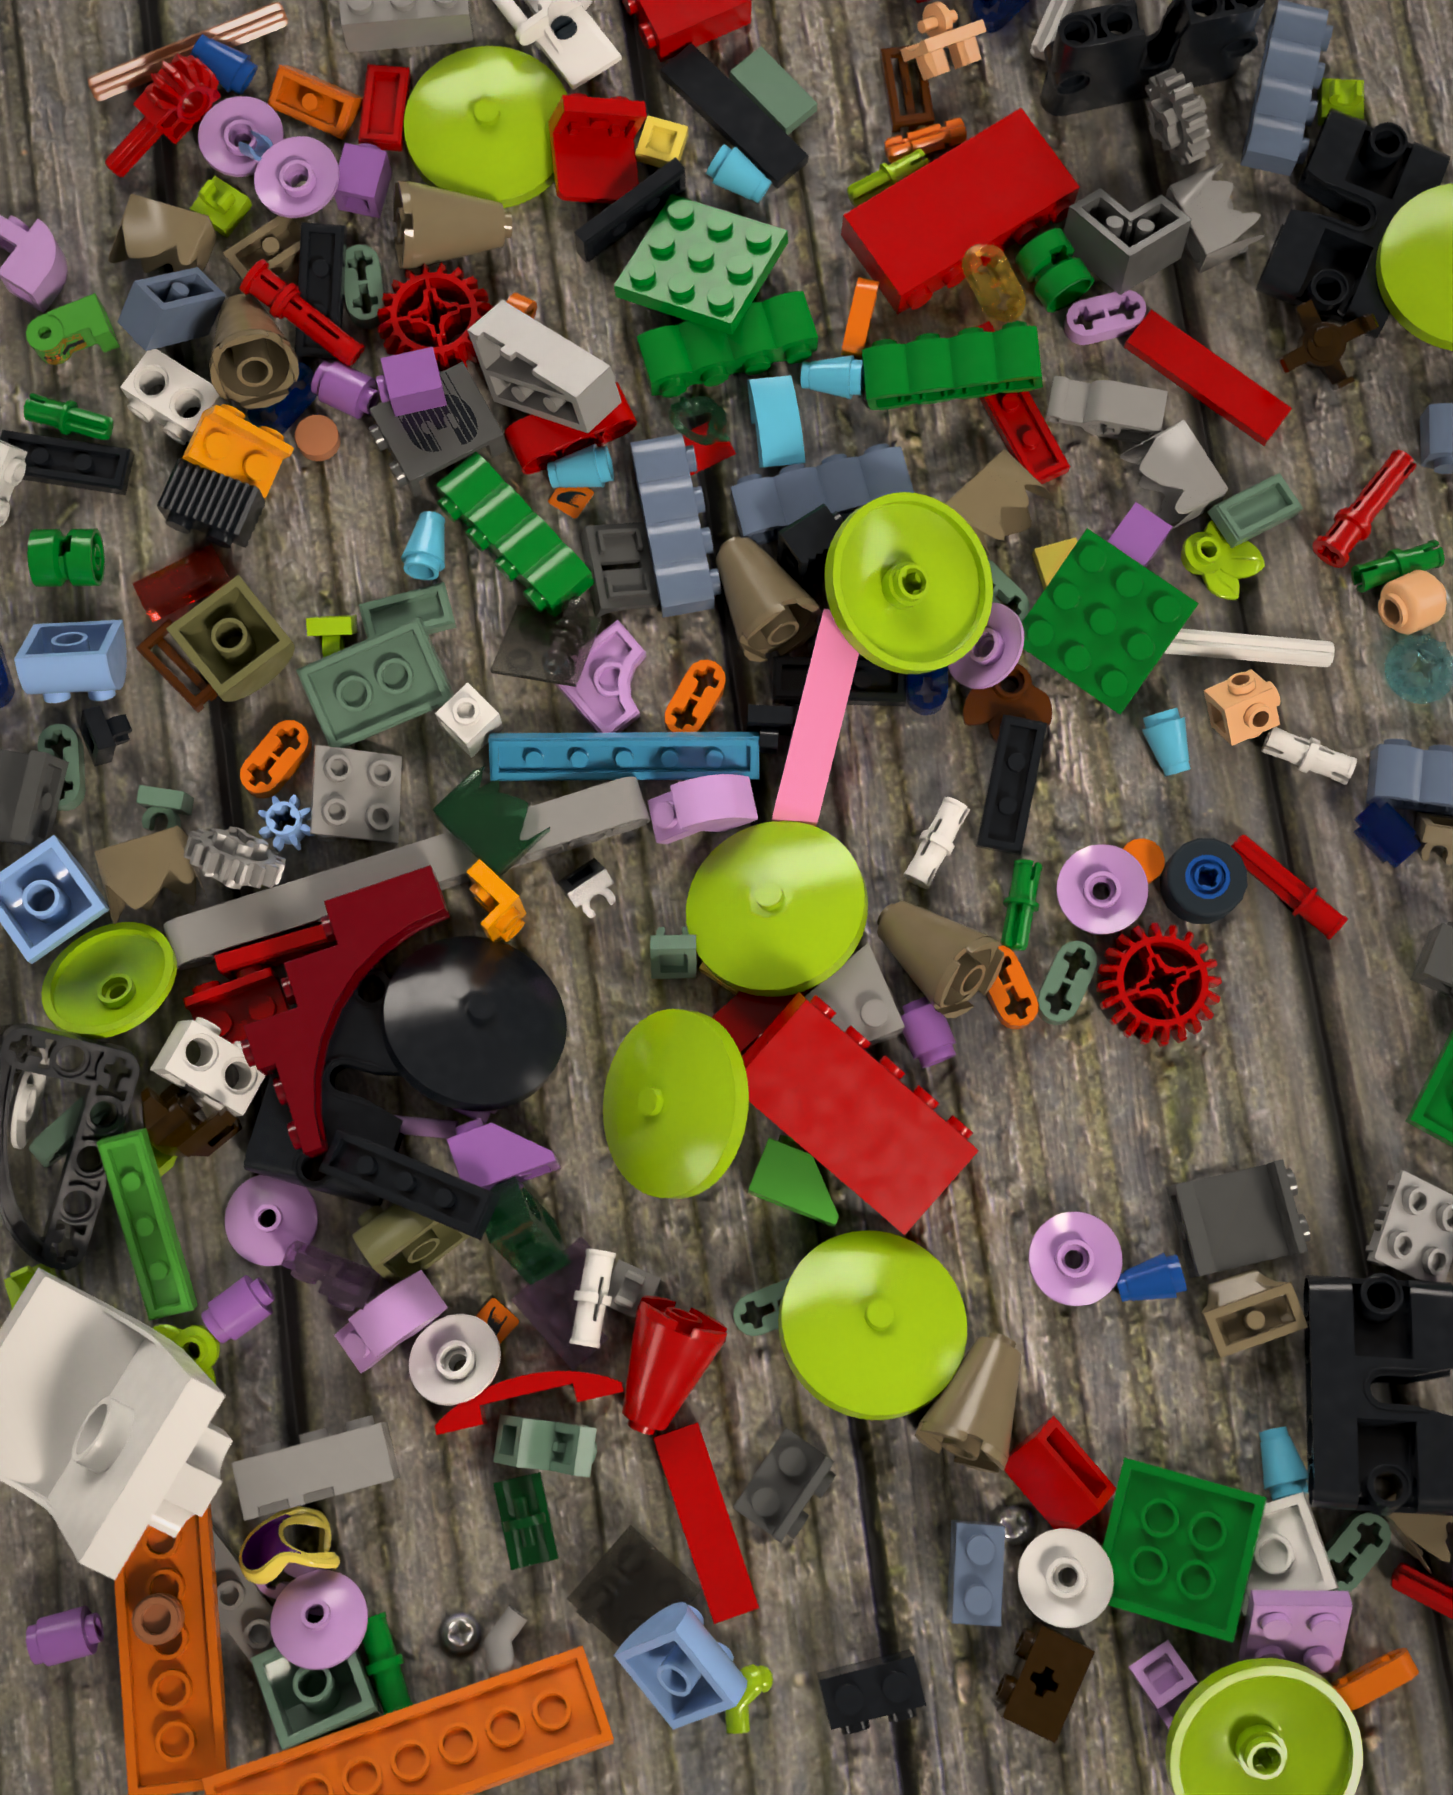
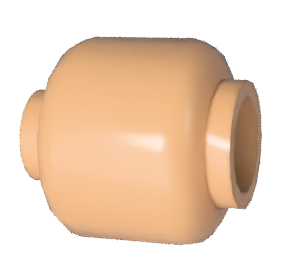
(1412, 602)

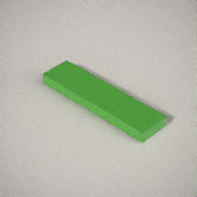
(147, 1224)

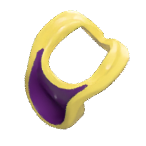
(267, 1551)

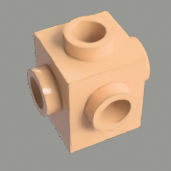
(1242, 706)

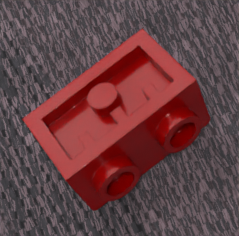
(231, 1005)

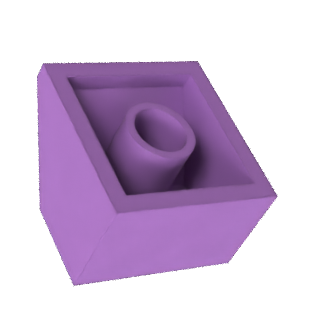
(493, 1155)

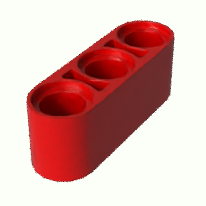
(541, 441)

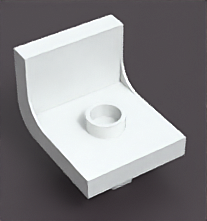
(104, 1422)

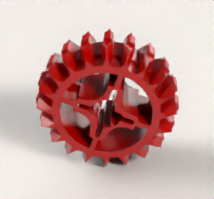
(428, 287)
(1152, 964)

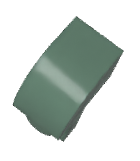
(545, 1445)

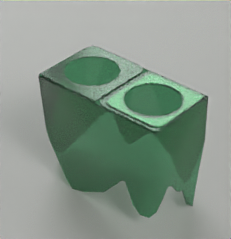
(487, 822)

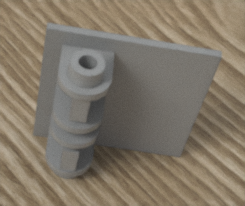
(355, 795)
(1415, 1229)

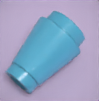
(738, 174)
(834, 376)
(582, 468)
(426, 547)
(1168, 740)
(1281, 1464)

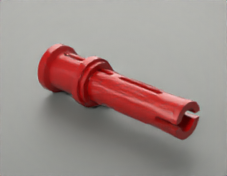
(286, 303)
(1354, 522)

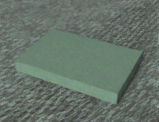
(376, 684)

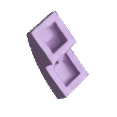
(1164, 1680)

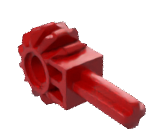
(170, 106)

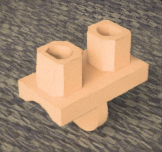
(938, 25)

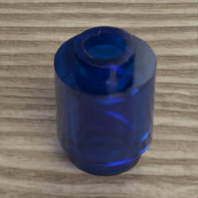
(1386, 834)

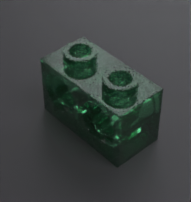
(525, 1233)

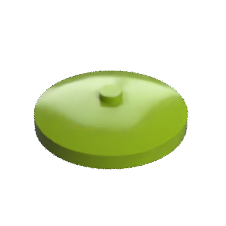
(484, 124)
(1417, 266)
(908, 583)
(777, 908)
(675, 1104)
(872, 1325)
(1264, 1732)

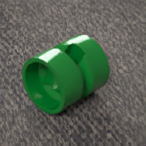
(1050, 265)
(66, 557)

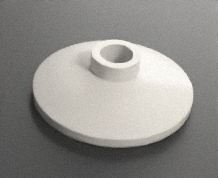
(24, 1106)
(441, 1347)
(1042, 1580)

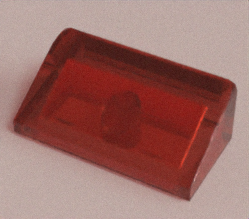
(181, 583)

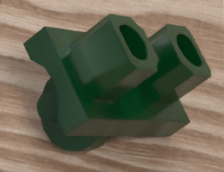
(526, 1520)

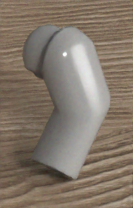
(499, 1642)

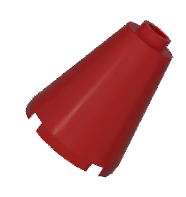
(666, 1360)

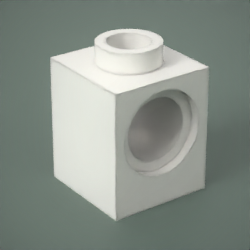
(469, 719)

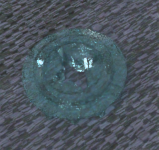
(1412, 685)

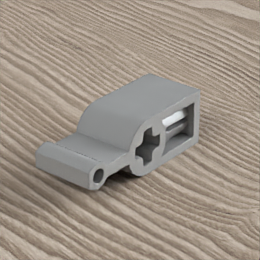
(1107, 408)

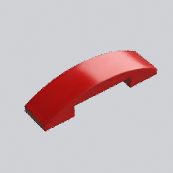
(472, 1412)

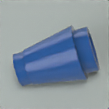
(229, 65)
(1153, 1279)

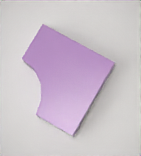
(605, 682)

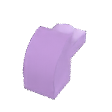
(36, 262)
(702, 804)
(390, 1320)

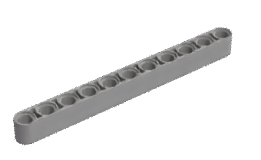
(299, 904)

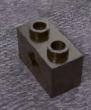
(1049, 1706)

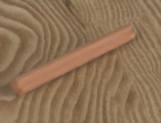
(231, 33)

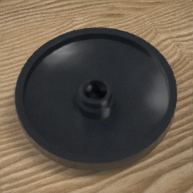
(473, 1023)

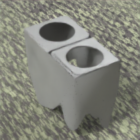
(1213, 219)
(1179, 469)

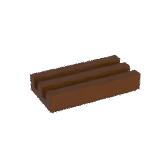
(911, 119)
(156, 638)

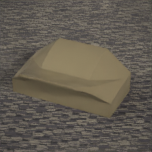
(274, 242)
(1249, 1312)

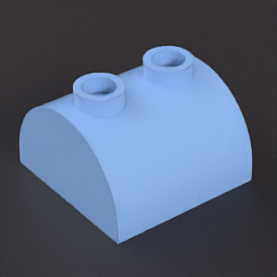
(73, 659)
(47, 899)
(681, 1666)

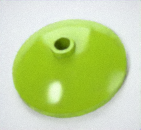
(109, 980)

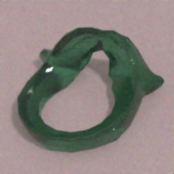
(697, 406)

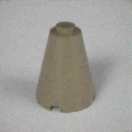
(444, 224)
(251, 355)
(764, 601)
(940, 955)
(976, 1407)

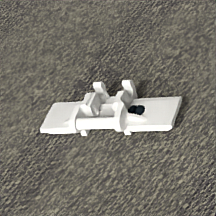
(564, 35)

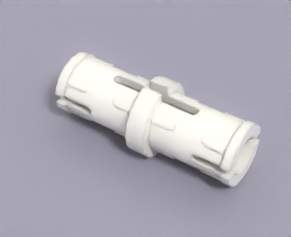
(1309, 755)
(936, 842)
(592, 1298)

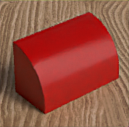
(1058, 1476)

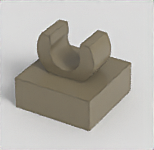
(1434, 831)

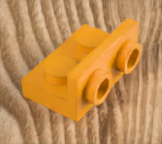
(237, 448)
(498, 901)

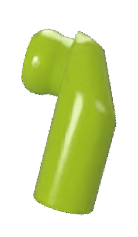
(758, 1680)

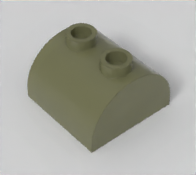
(233, 641)
(403, 1241)

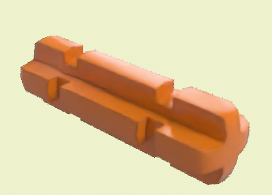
(928, 139)

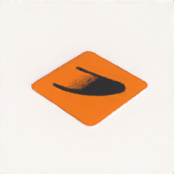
(571, 500)
(498, 1318)

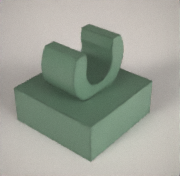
(163, 802)
(673, 955)

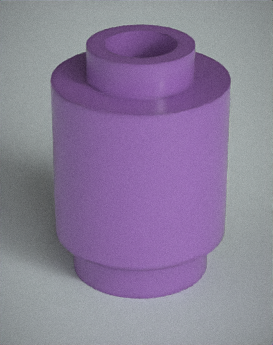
(345, 388)
(927, 1033)
(238, 1309)
(64, 1636)

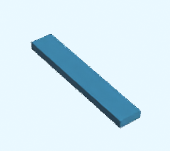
(622, 755)

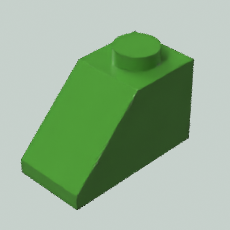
(792, 1181)

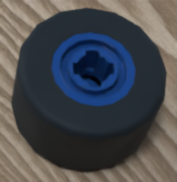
(1191, 893)

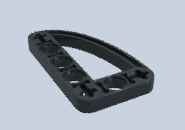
(85, 1134)

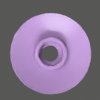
(228, 125)
(288, 164)
(984, 669)
(1116, 871)
(294, 1213)
(1098, 1253)
(329, 1640)

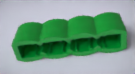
(696, 354)
(952, 367)
(514, 534)

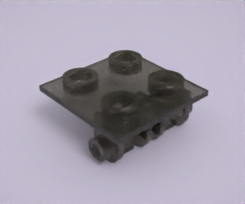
(547, 646)
(630, 1587)

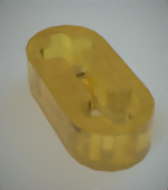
(1002, 279)

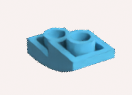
(776, 421)

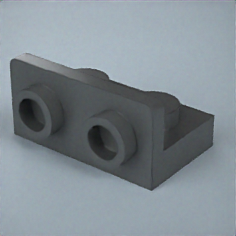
(785, 1485)

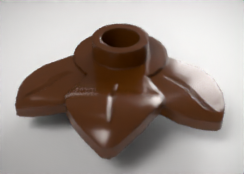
(991, 703)

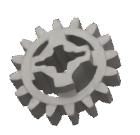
(1177, 117)
(234, 857)

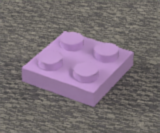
(1297, 1627)

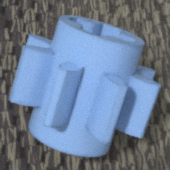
(282, 811)

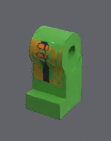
(71, 329)

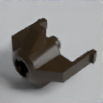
(1324, 344)
(181, 1127)

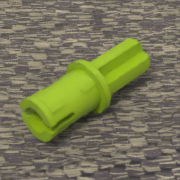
(885, 177)

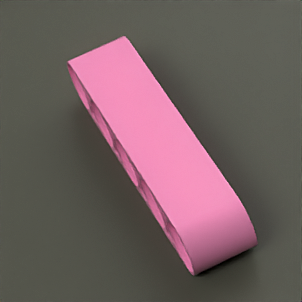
(817, 726)

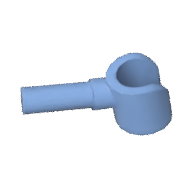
(263, 144)

